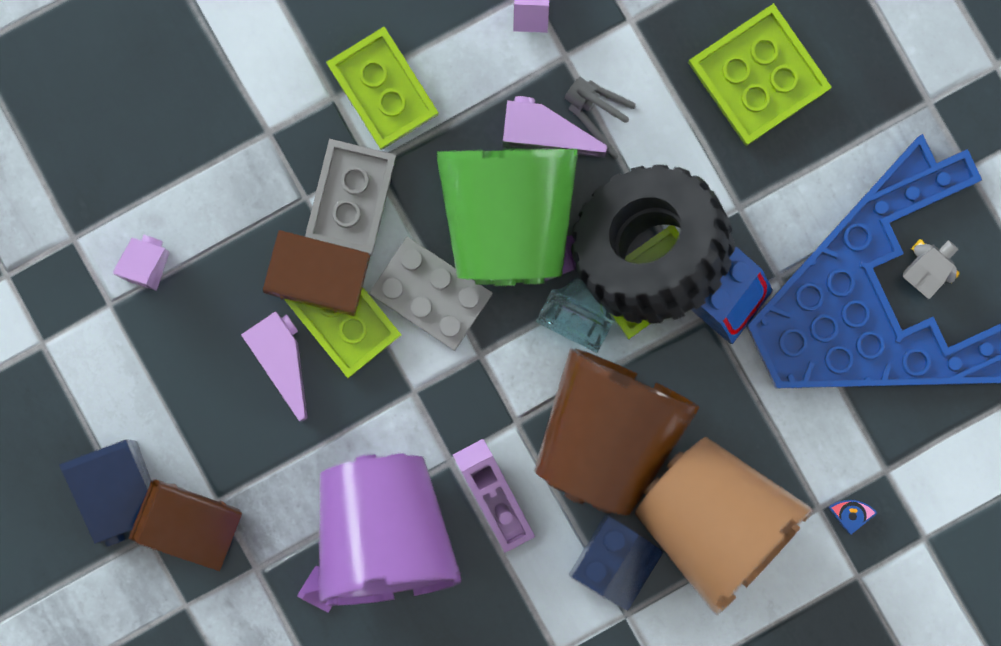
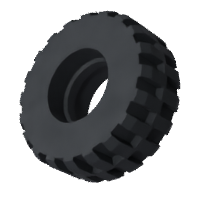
(675, 280)

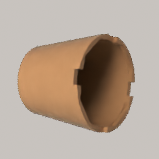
(719, 520)

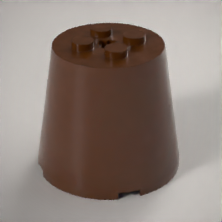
(609, 433)

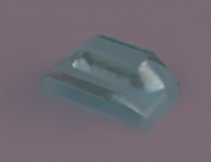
(576, 315)

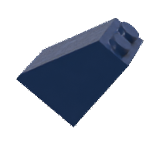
(109, 489)
(616, 562)

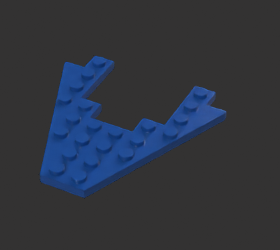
(833, 316)

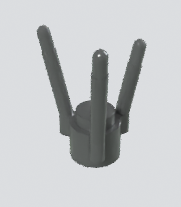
(587, 95)

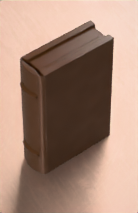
(316, 273)
(185, 524)

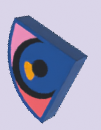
(852, 514)

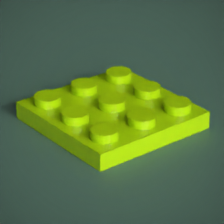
(759, 74)

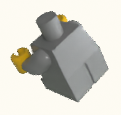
(931, 267)

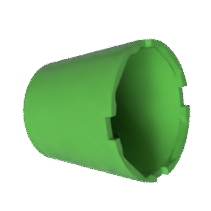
(508, 212)

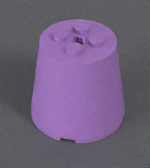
(381, 532)

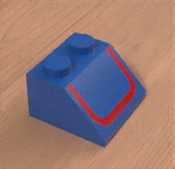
(737, 299)

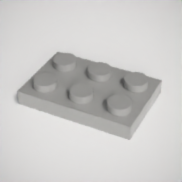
(351, 196)
(430, 293)

